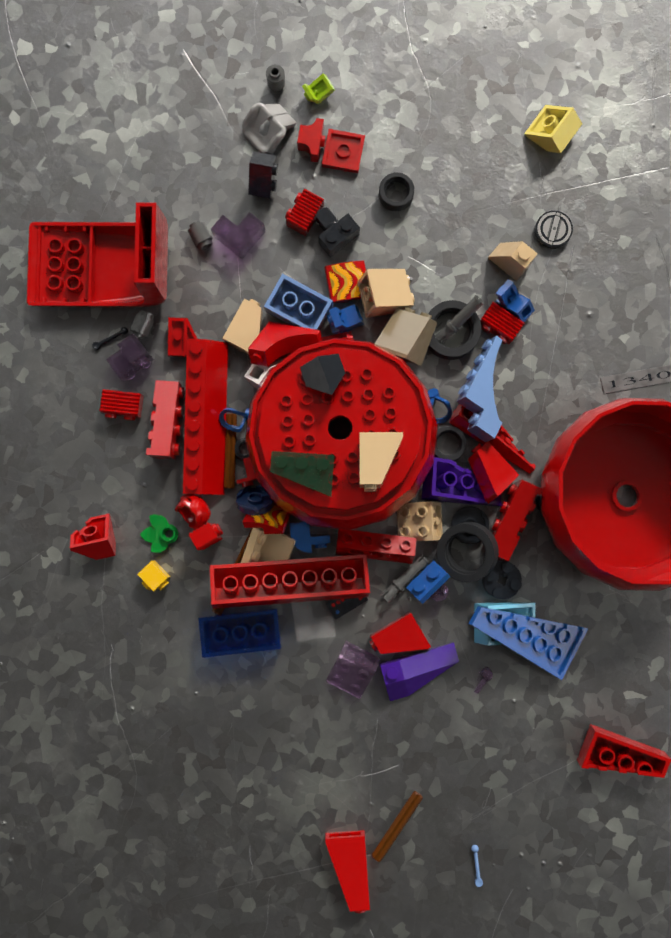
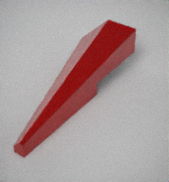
(502, 441)

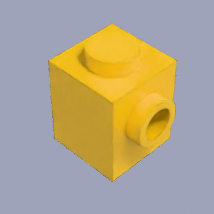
(154, 576)

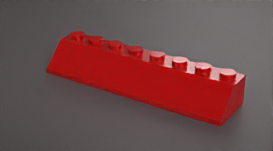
(203, 403)
(289, 581)

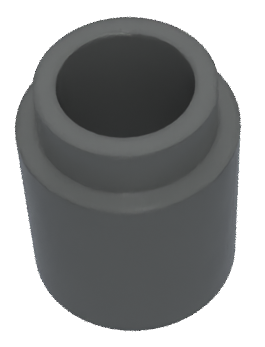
(275, 77)
(200, 235)
(142, 324)

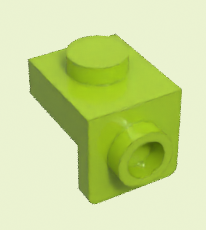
(318, 89)

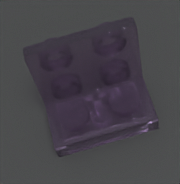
(353, 669)

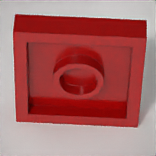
(343, 151)

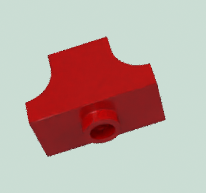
(312, 139)

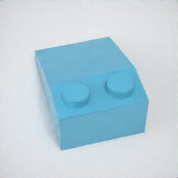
(521, 608)

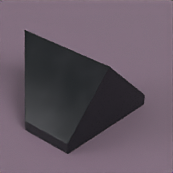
(323, 373)

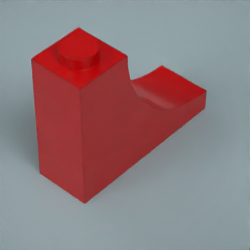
(278, 340)

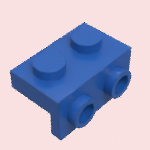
(428, 582)

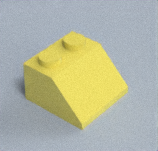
(554, 128)

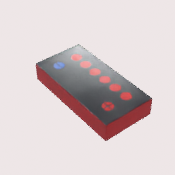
(342, 606)

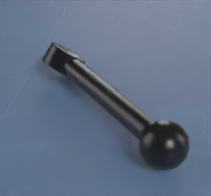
(96, 345)

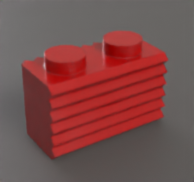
(304, 212)
(501, 323)
(121, 404)
(206, 535)

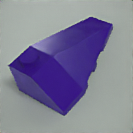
(453, 484)
(415, 670)

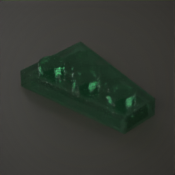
(305, 469)

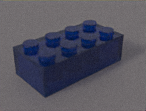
(240, 632)

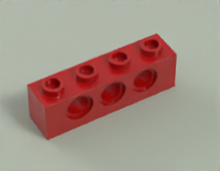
(376, 546)

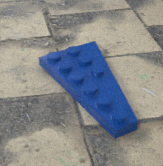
(538, 640)

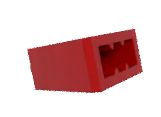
(491, 471)
(399, 636)

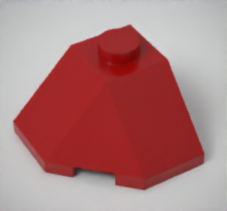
(95, 539)

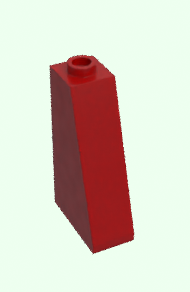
(350, 863)

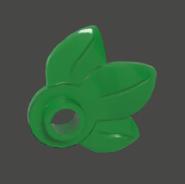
(157, 533)

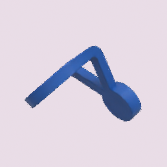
(434, 395)
(231, 427)

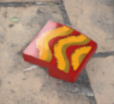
(343, 280)
(272, 522)

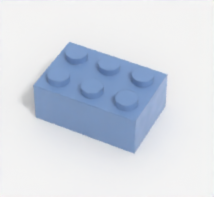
(298, 304)

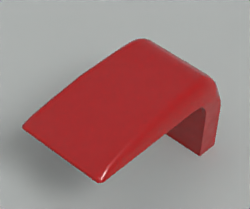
(99, 262)

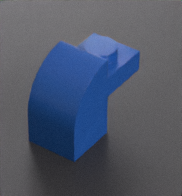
(513, 301)
(344, 319)
(301, 534)

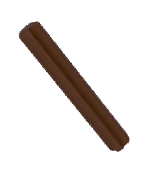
(230, 458)
(397, 826)

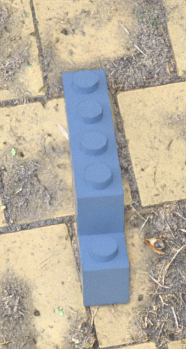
(478, 393)

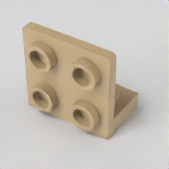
(420, 521)
(267, 547)

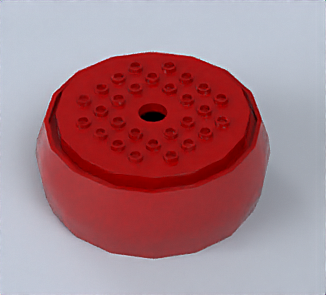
(375, 396)
(580, 482)

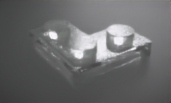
(309, 627)

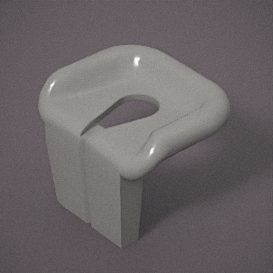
(279, 120)

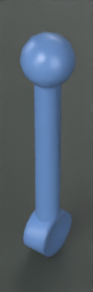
(478, 881)

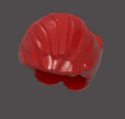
(193, 510)

